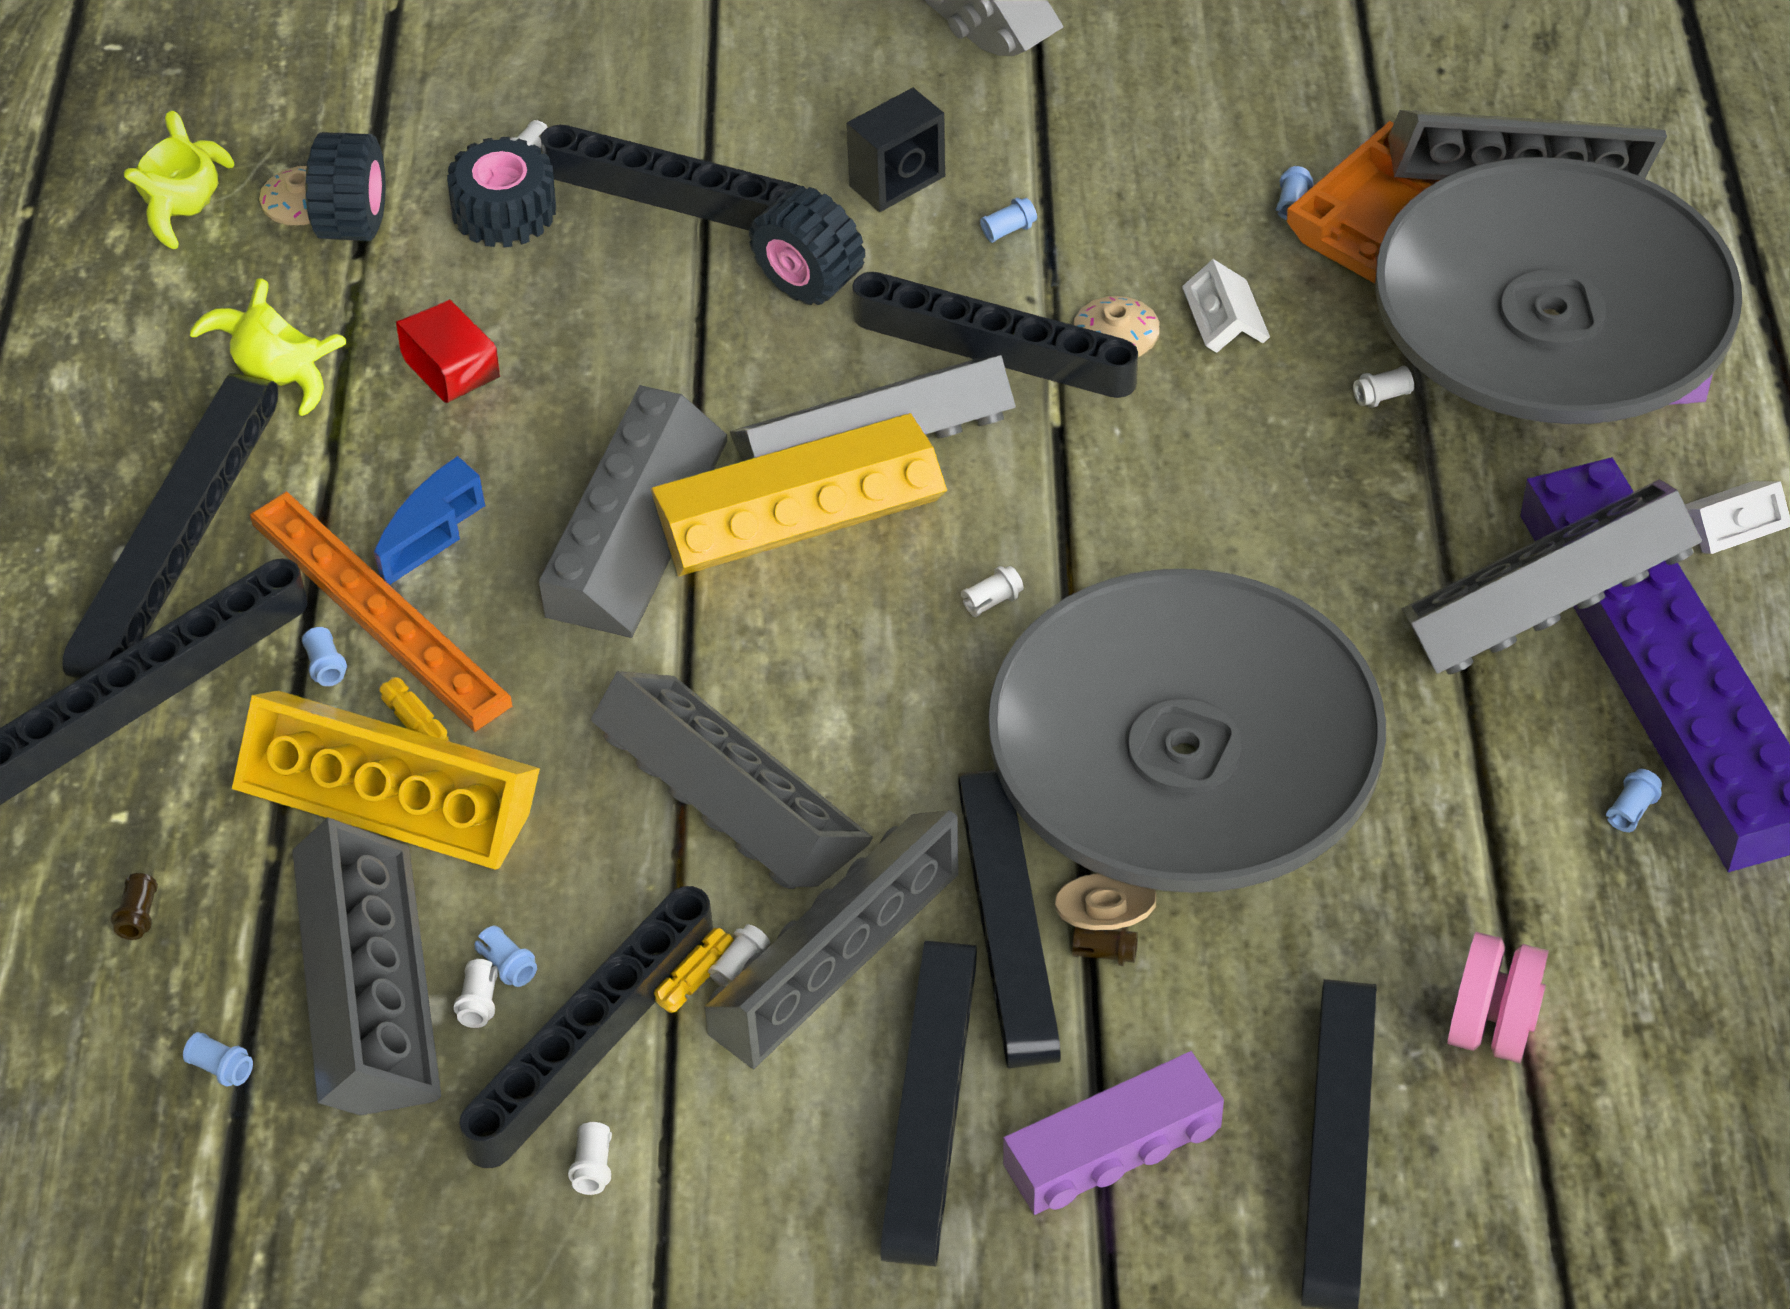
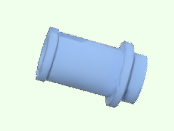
(1294, 184)
(1009, 219)
(326, 664)
(1639, 792)
(514, 964)
(227, 1063)

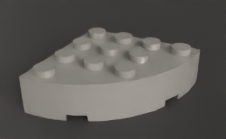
(1000, 25)

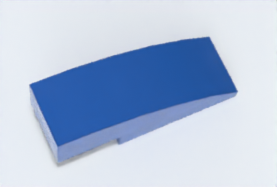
(429, 519)

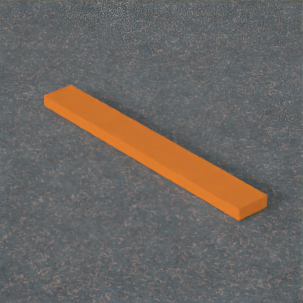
(382, 612)

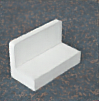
(1223, 306)
(1739, 515)

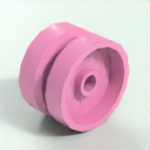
(1498, 997)

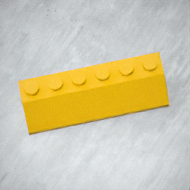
(798, 493)
(384, 778)

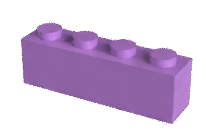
(1113, 1133)

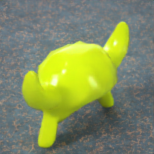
(177, 178)
(270, 347)

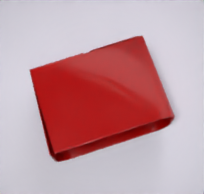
(447, 350)

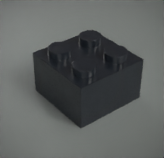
(896, 149)

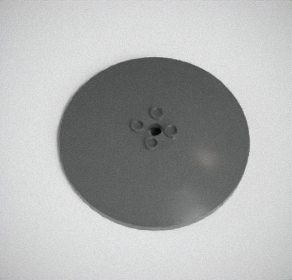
(1624, 262)
(1202, 659)

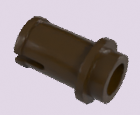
(132, 916)
(1106, 944)

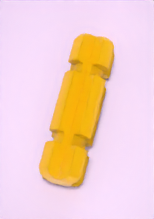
(411, 709)
(692, 971)

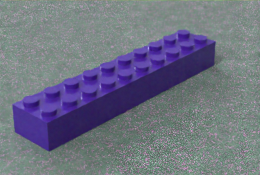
(1681, 682)

